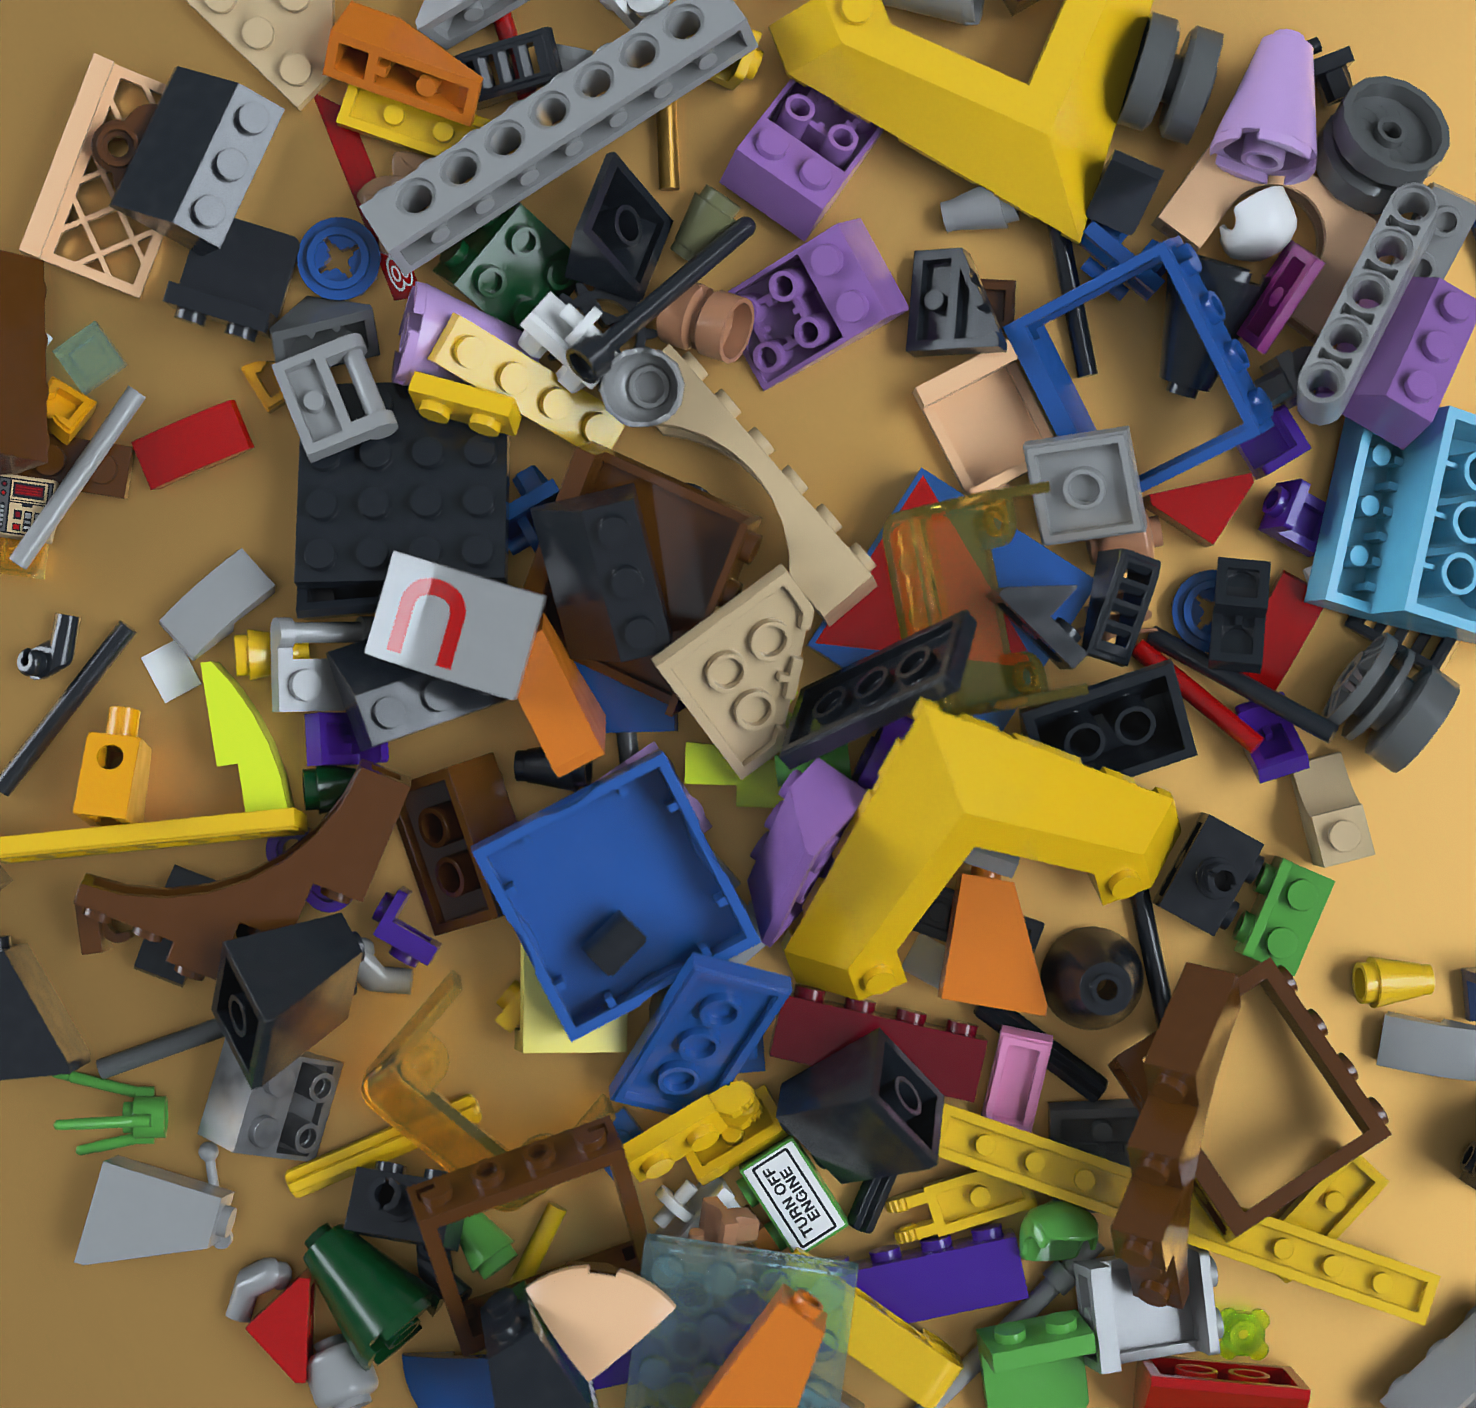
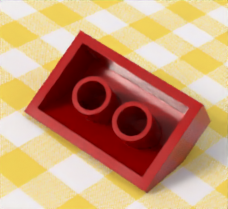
(1216, 1384)

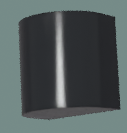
(614, 943)

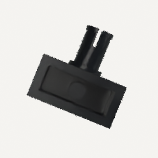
(1210, 874)
(383, 1208)

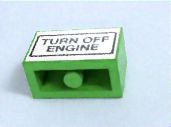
(792, 1196)

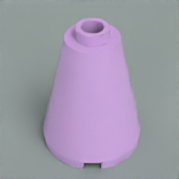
(1272, 114)
(422, 324)

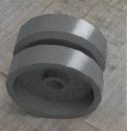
(1175, 80)
(1379, 141)

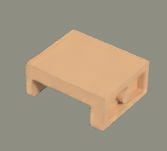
(983, 419)

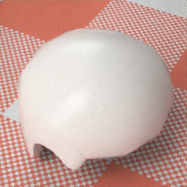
(1262, 226)

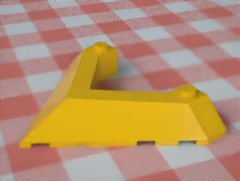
(1024, 142)
(937, 799)

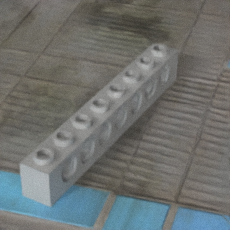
(550, 150)

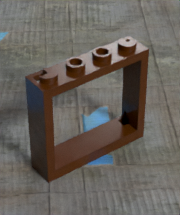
(1334, 1067)
(509, 1178)

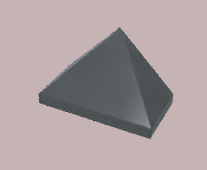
(321, 321)

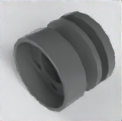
(1399, 709)

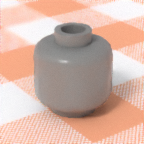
(337, 1377)

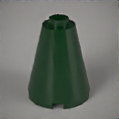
(367, 1293)

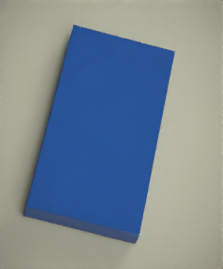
(699, 1034)

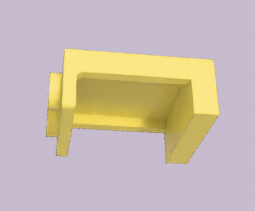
(542, 1030)

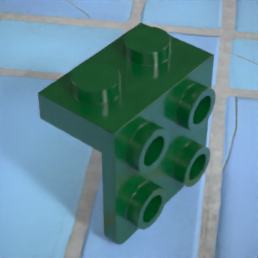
(508, 266)

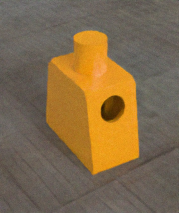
(120, 793)

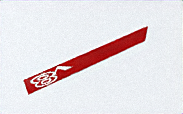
(359, 172)

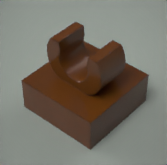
(96, 935)

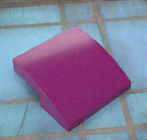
(1291, 279)

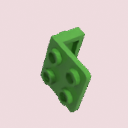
(1036, 1362)

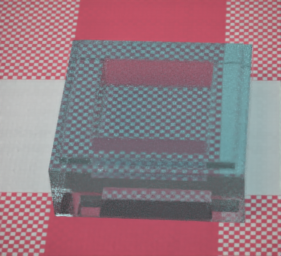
(90, 357)

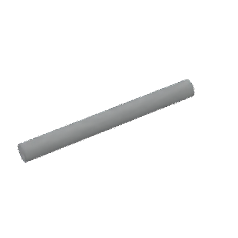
(77, 477)

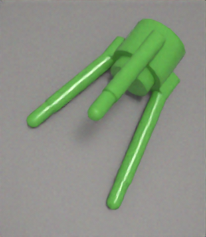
(143, 1118)

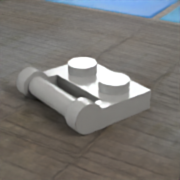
(318, 405)
(308, 683)

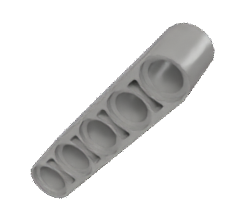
(1372, 281)

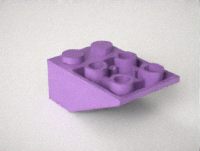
(799, 158)
(818, 302)

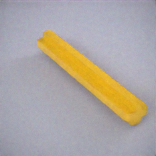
(361, 1153)

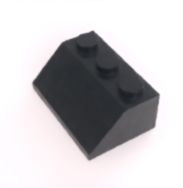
(197, 159)
(603, 575)
(396, 701)
(1122, 723)

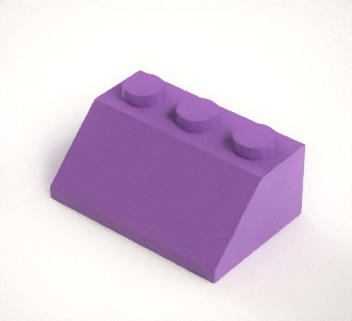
(1411, 360)
(799, 844)

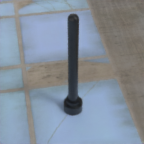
(592, 356)

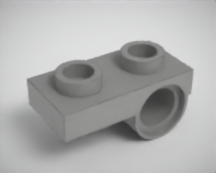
(1453, 222)

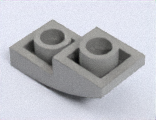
(216, 603)
(1428, 1046)

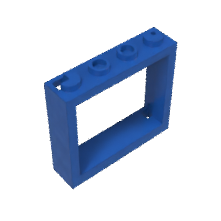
(1061, 397)

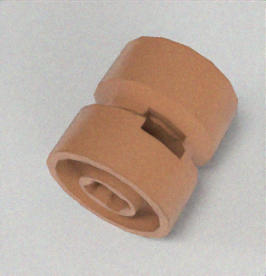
(708, 321)

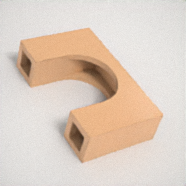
(1338, 229)

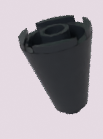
(1183, 353)
(1076, 968)

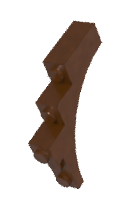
(198, 918)
(1166, 1141)

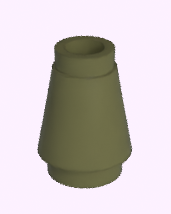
(704, 221)

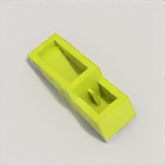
(244, 740)
(708, 767)

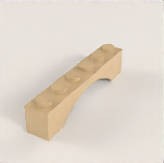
(819, 561)

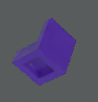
(1275, 446)

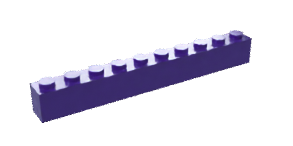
(923, 1281)

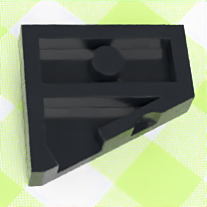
(950, 307)

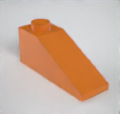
(400, 64)

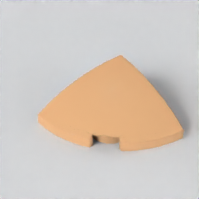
(597, 1313)

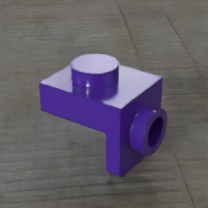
(1293, 516)
(333, 742)
(1281, 749)
(407, 942)

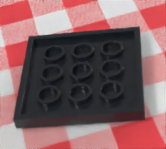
(416, 492)

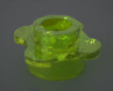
(1254, 1344)

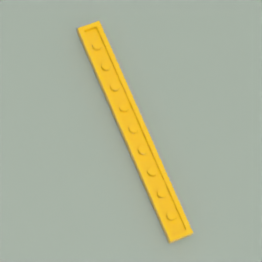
(1267, 1245)

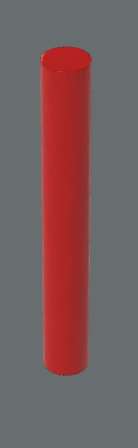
(1204, 701)

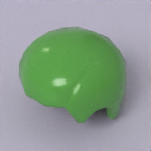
(1056, 1232)

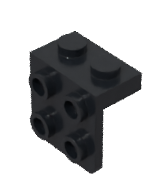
(238, 283)

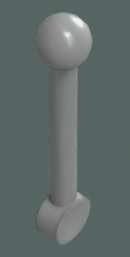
(209, 1152)

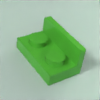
(1283, 913)

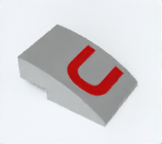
(455, 625)

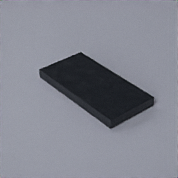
(879, 689)

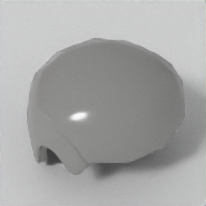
(642, 387)

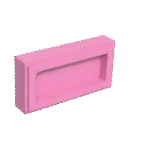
(1017, 1077)

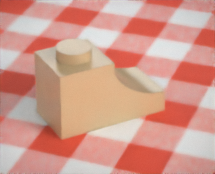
(1331, 812)

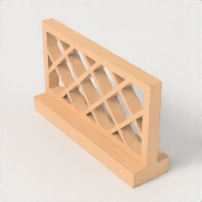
(67, 176)

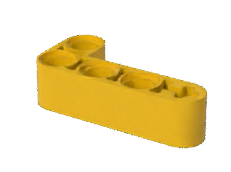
(900, 1354)

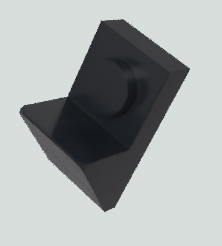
(1123, 192)
(1031, 612)

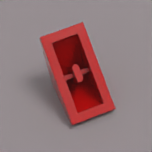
(1201, 508)
(287, 1326)

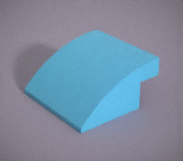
(1402, 529)

